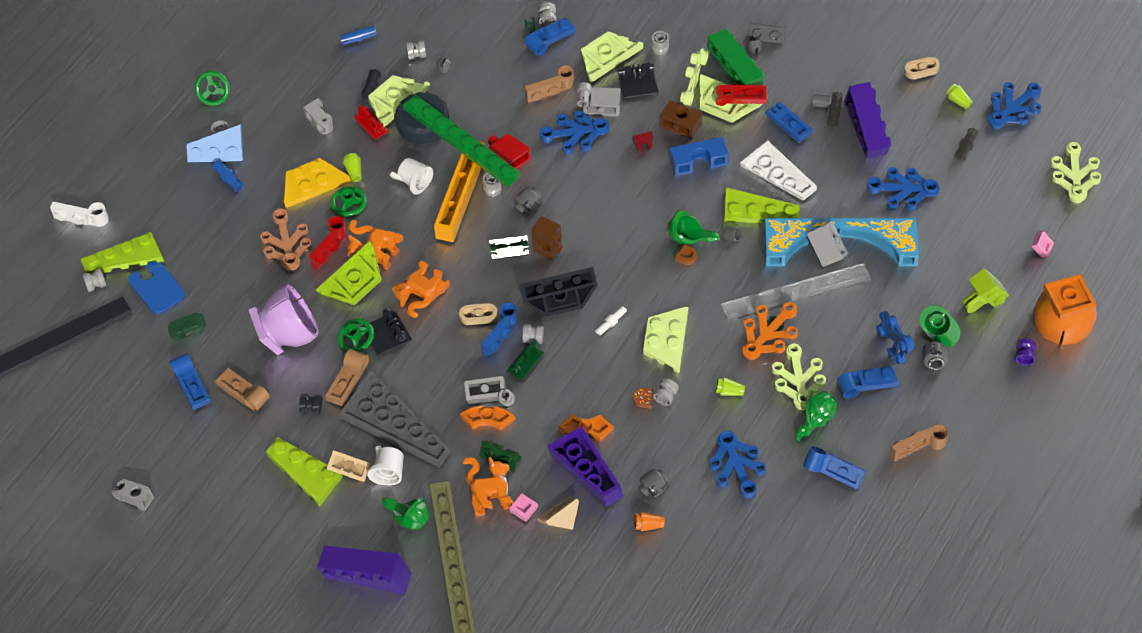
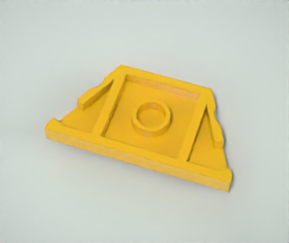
(311, 181)

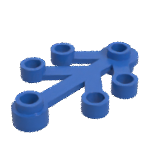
(999, 118)
(547, 133)
(905, 187)
(891, 329)
(736, 461)

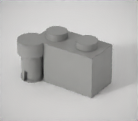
(599, 100)
(488, 390)

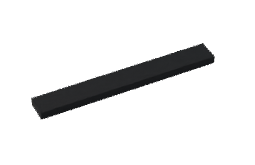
(63, 335)

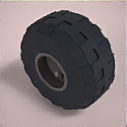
(411, 128)

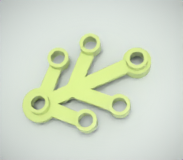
(698, 58)
(1073, 151)
(798, 378)

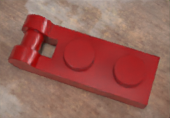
(741, 94)

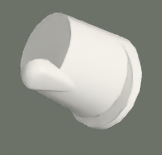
(414, 175)
(387, 466)

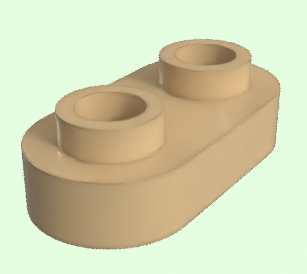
(921, 68)
(478, 314)

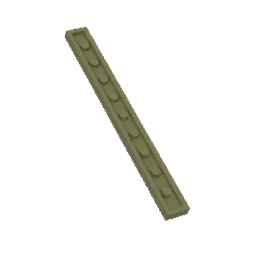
(452, 558)

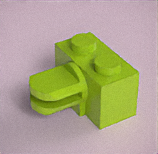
(986, 290)

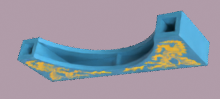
(893, 235)

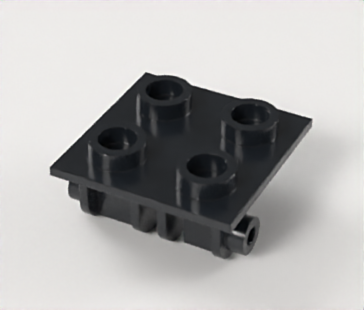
(637, 80)
(388, 332)

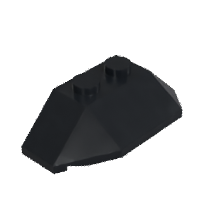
(560, 292)

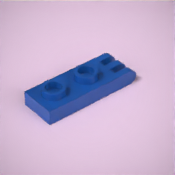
(789, 122)

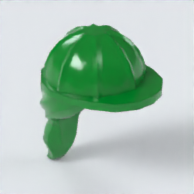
(688, 230)
(819, 409)
(410, 515)

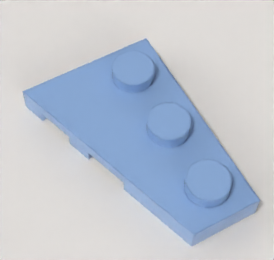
(220, 146)

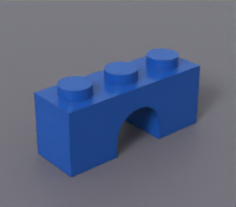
(711, 150)

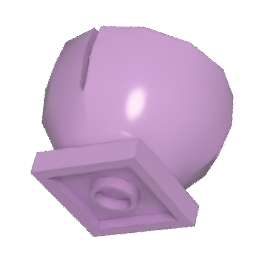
(284, 321)

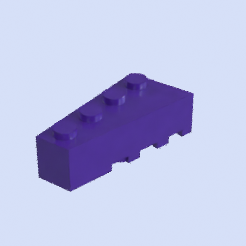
(867, 119)
(583, 461)
(365, 568)

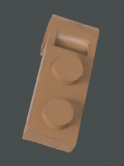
(551, 86)
(348, 377)
(242, 390)
(919, 440)

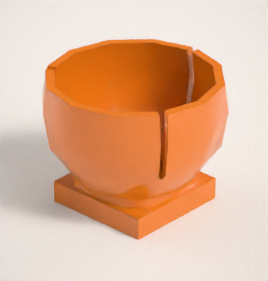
(1065, 307)

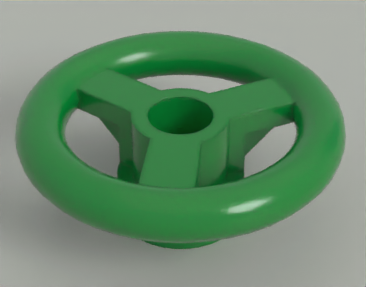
(218, 88)
(348, 198)
(350, 328)

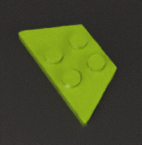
(354, 277)

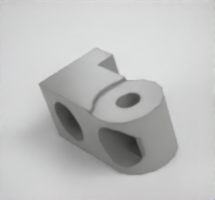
(317, 117)
(133, 494)

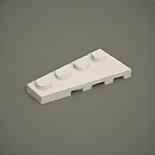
(777, 169)

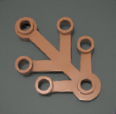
(286, 243)

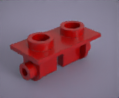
(370, 122)

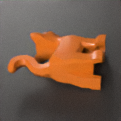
(380, 239)
(421, 286)
(488, 488)

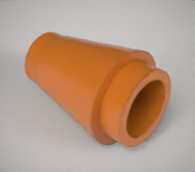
(647, 521)

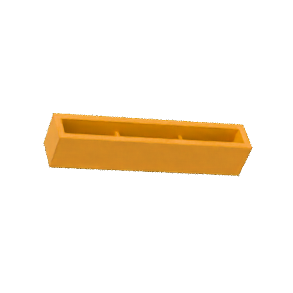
(456, 199)

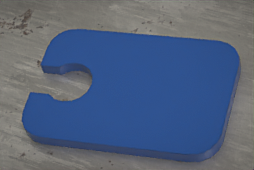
(159, 291)

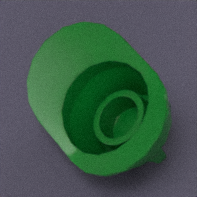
(940, 325)

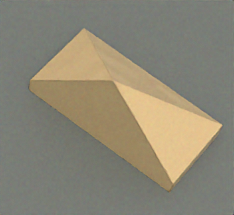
(348, 465)
(562, 514)

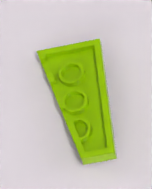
(754, 208)
(134, 251)
(304, 470)

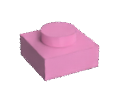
(1042, 244)
(523, 507)

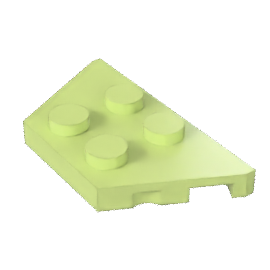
(607, 53)
(390, 94)
(708, 104)
(666, 337)

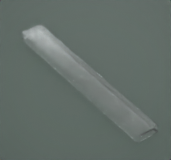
(796, 292)

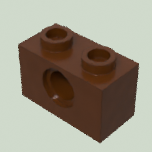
(681, 119)
(547, 238)

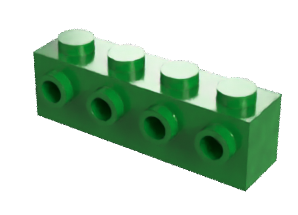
(734, 59)

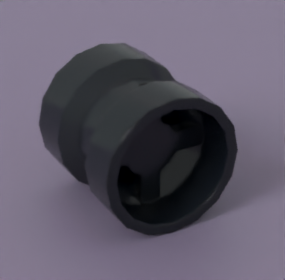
(311, 404)

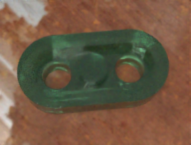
(186, 326)

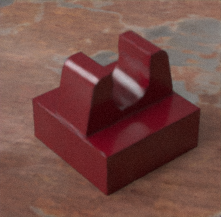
(644, 138)

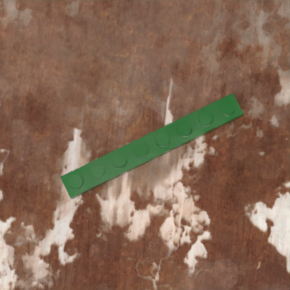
(461, 141)

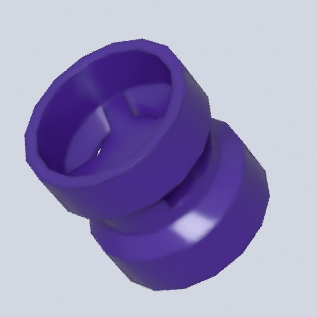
(1026, 350)

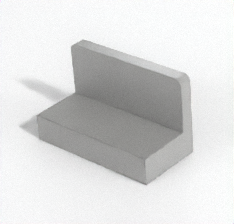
(827, 244)

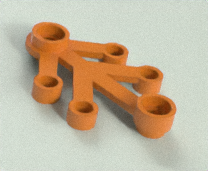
(769, 332)

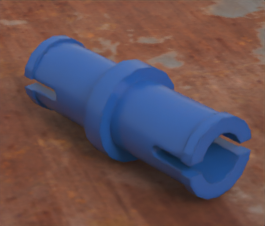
(358, 35)
(228, 176)

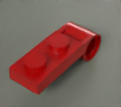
(330, 243)

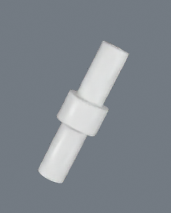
(611, 320)

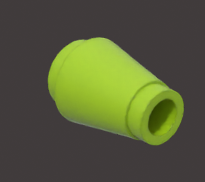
(959, 96)
(353, 166)
(728, 387)

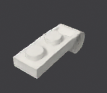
(94, 215)

